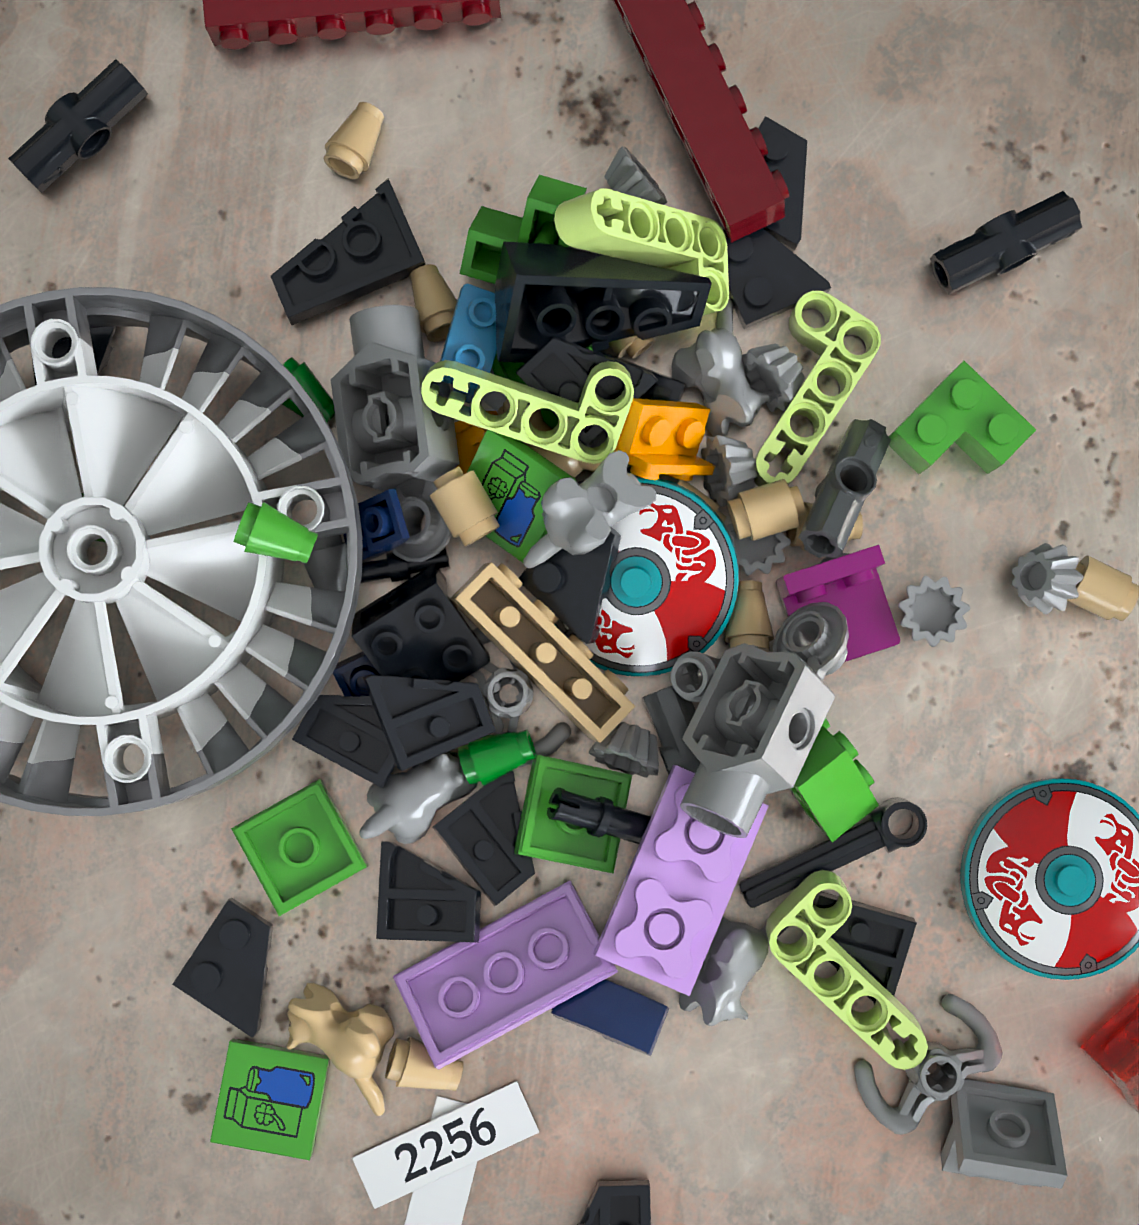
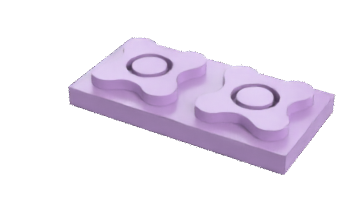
(674, 892)
(509, 977)

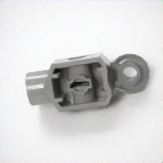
(388, 428)
(762, 718)

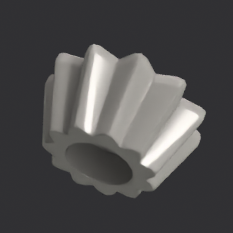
(632, 178)
(774, 372)
(732, 471)
(760, 552)
(1047, 578)
(934, 610)
(628, 750)

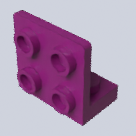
(855, 589)

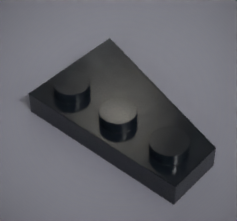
(352, 260)

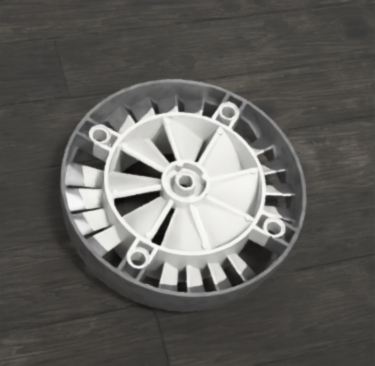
(195, 478)

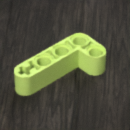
(648, 234)
(526, 400)
(809, 400)
(850, 980)

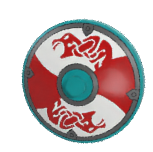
(667, 586)
(1055, 878)

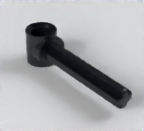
(833, 855)

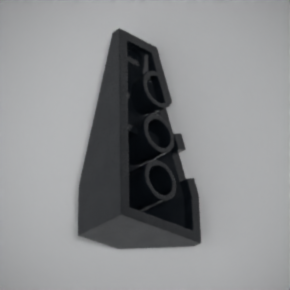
(587, 299)

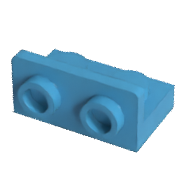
(472, 333)

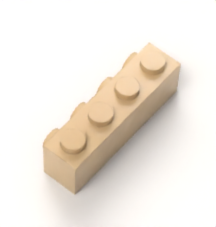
(541, 651)

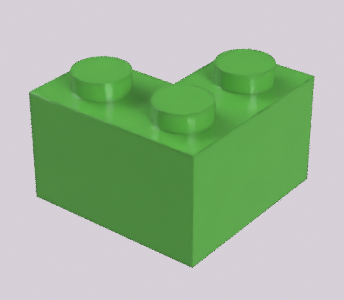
(494, 227)
(962, 412)
(834, 786)

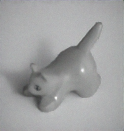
(717, 370)
(582, 514)
(414, 796)
(728, 967)

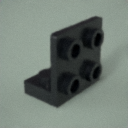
(419, 632)

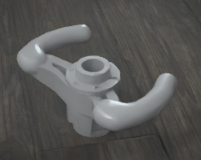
(499, 708)
(943, 1081)

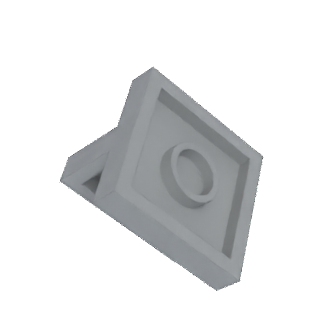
(1005, 1135)

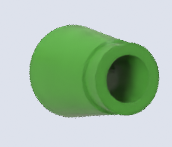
(274, 534)

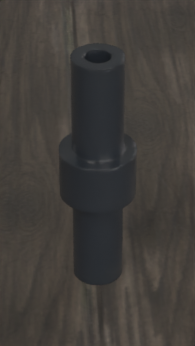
(398, 568)

